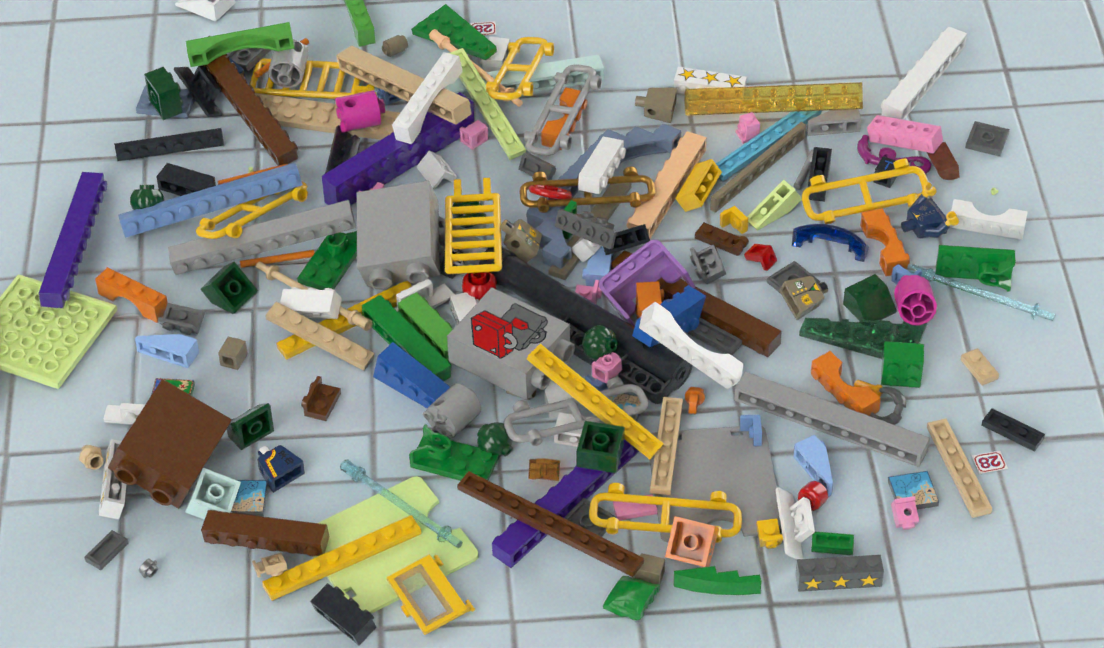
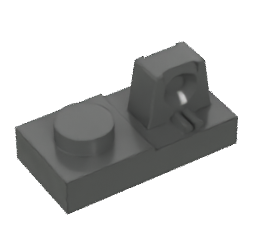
(531, 164)

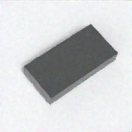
(106, 550)

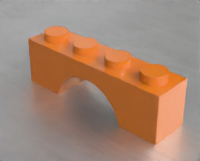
(552, 128)
(878, 226)
(148, 301)
(828, 370)

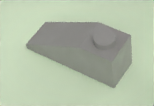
(835, 122)

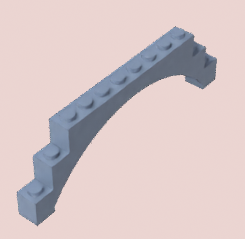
(637, 144)

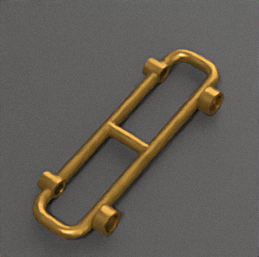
(630, 175)

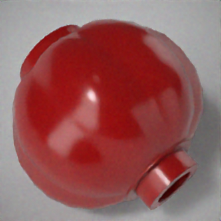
(478, 284)

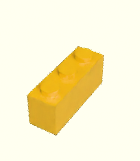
(698, 185)

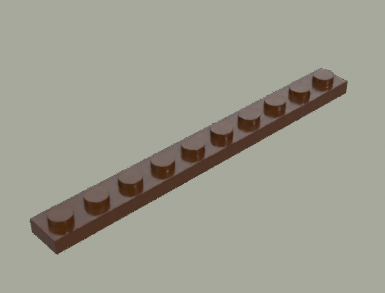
(551, 524)

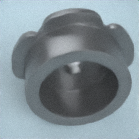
(148, 568)

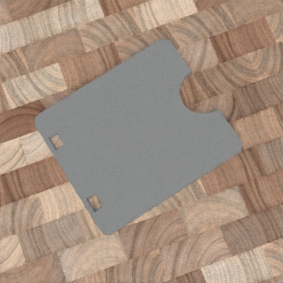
(726, 463)

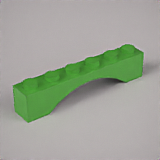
(361, 22)
(206, 49)

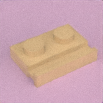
(271, 565)

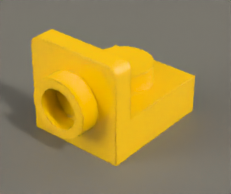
(735, 218)
(769, 533)

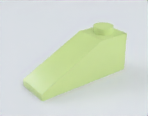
(774, 206)

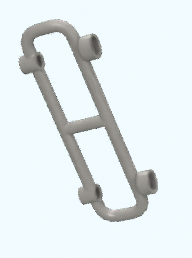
(563, 140)
(522, 410)

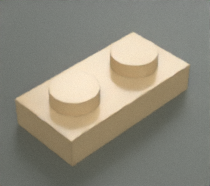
(979, 366)

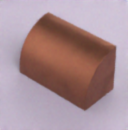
(944, 162)

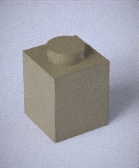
(232, 353)
(652, 569)

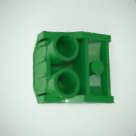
(631, 597)

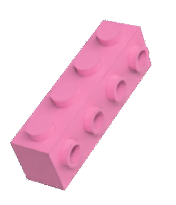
(905, 134)

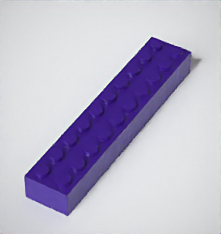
(389, 158)

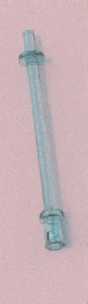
(930, 275)
(359, 475)

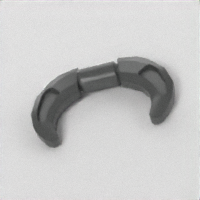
(900, 402)

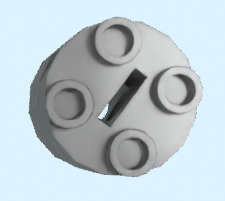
(289, 65)
(453, 410)

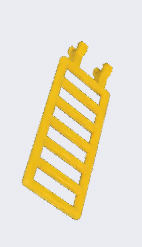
(302, 92)
(496, 231)

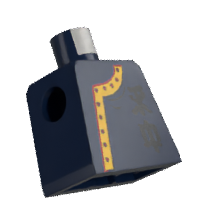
(279, 466)

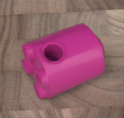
(359, 111)
(915, 299)

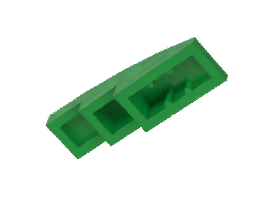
(721, 583)

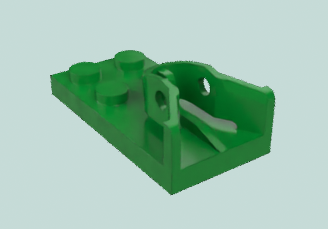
(330, 261)
(976, 263)
(450, 458)

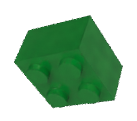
(902, 364)

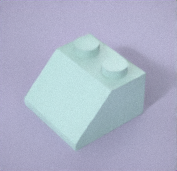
(212, 493)

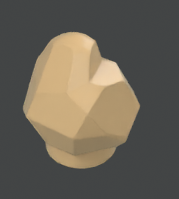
(91, 457)

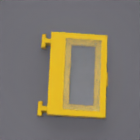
(427, 594)

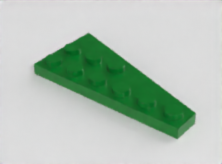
(458, 30)

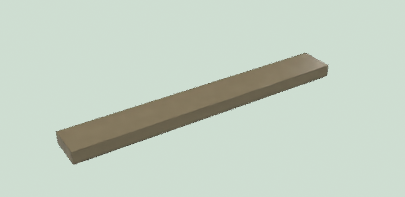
(757, 167)
(599, 210)

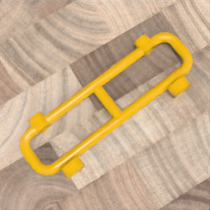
(525, 86)
(819, 184)
(234, 229)
(616, 493)

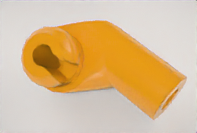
(858, 383)

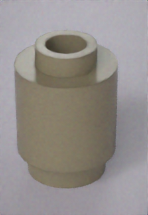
(394, 45)

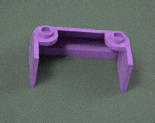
(644, 265)

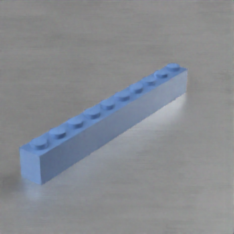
(210, 200)

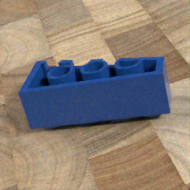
(684, 309)
(408, 376)

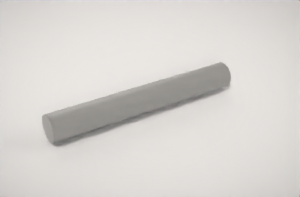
(800, 179)

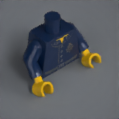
(927, 218)

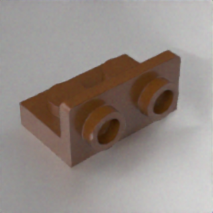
(320, 400)

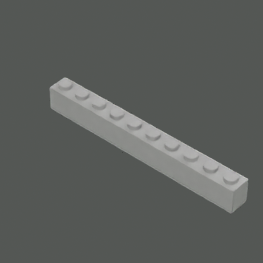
(262, 237)
(832, 419)

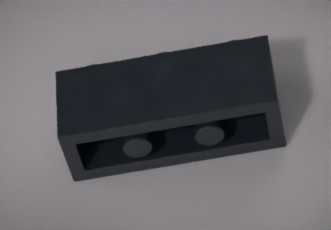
(820, 166)
(183, 180)
(344, 613)

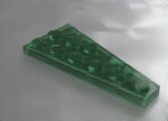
(861, 336)

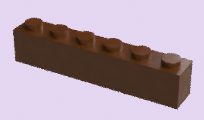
(265, 533)

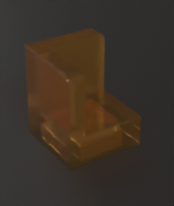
(544, 469)

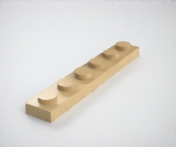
(320, 336)
(665, 457)
(959, 468)

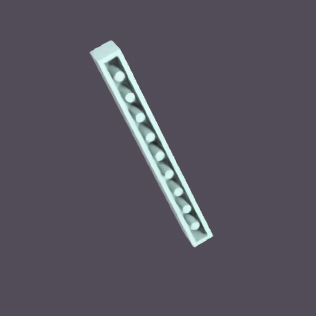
(543, 77)

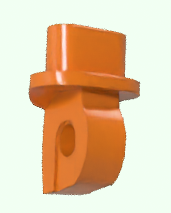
(694, 396)

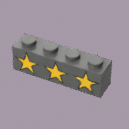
(839, 573)

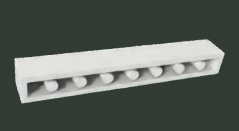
(924, 74)

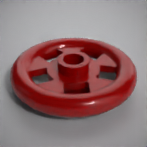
(550, 191)

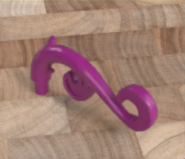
(863, 151)

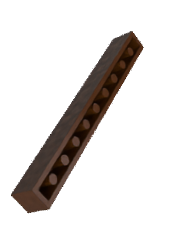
(252, 110)
(751, 330)

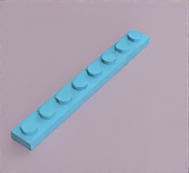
(762, 142)

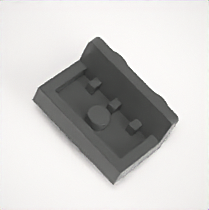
(708, 264)
(182, 318)

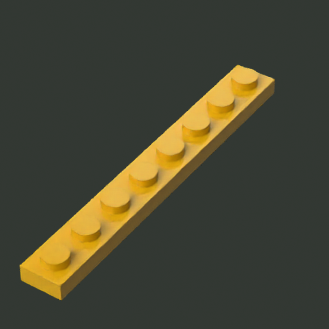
(295, 345)
(594, 400)
(341, 557)

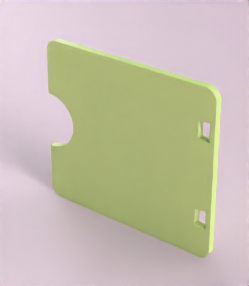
(369, 576)

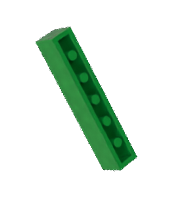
(394, 328)

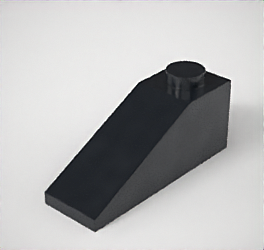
(628, 239)

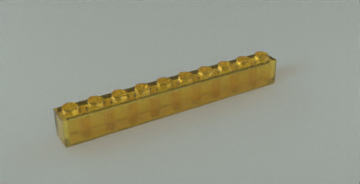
(774, 98)

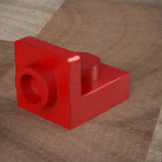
(763, 254)

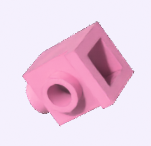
(747, 127)
(474, 134)
(609, 364)
(902, 520)

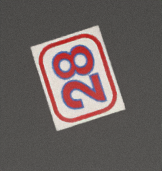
(485, 28)
(989, 462)

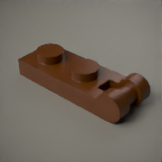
(721, 239)

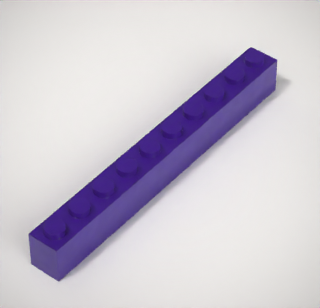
(72, 240)
(560, 500)

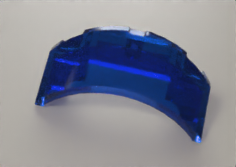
(831, 233)

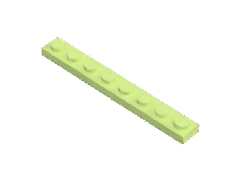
(489, 108)

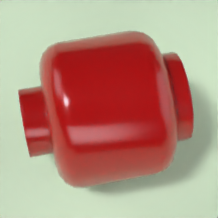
(815, 493)

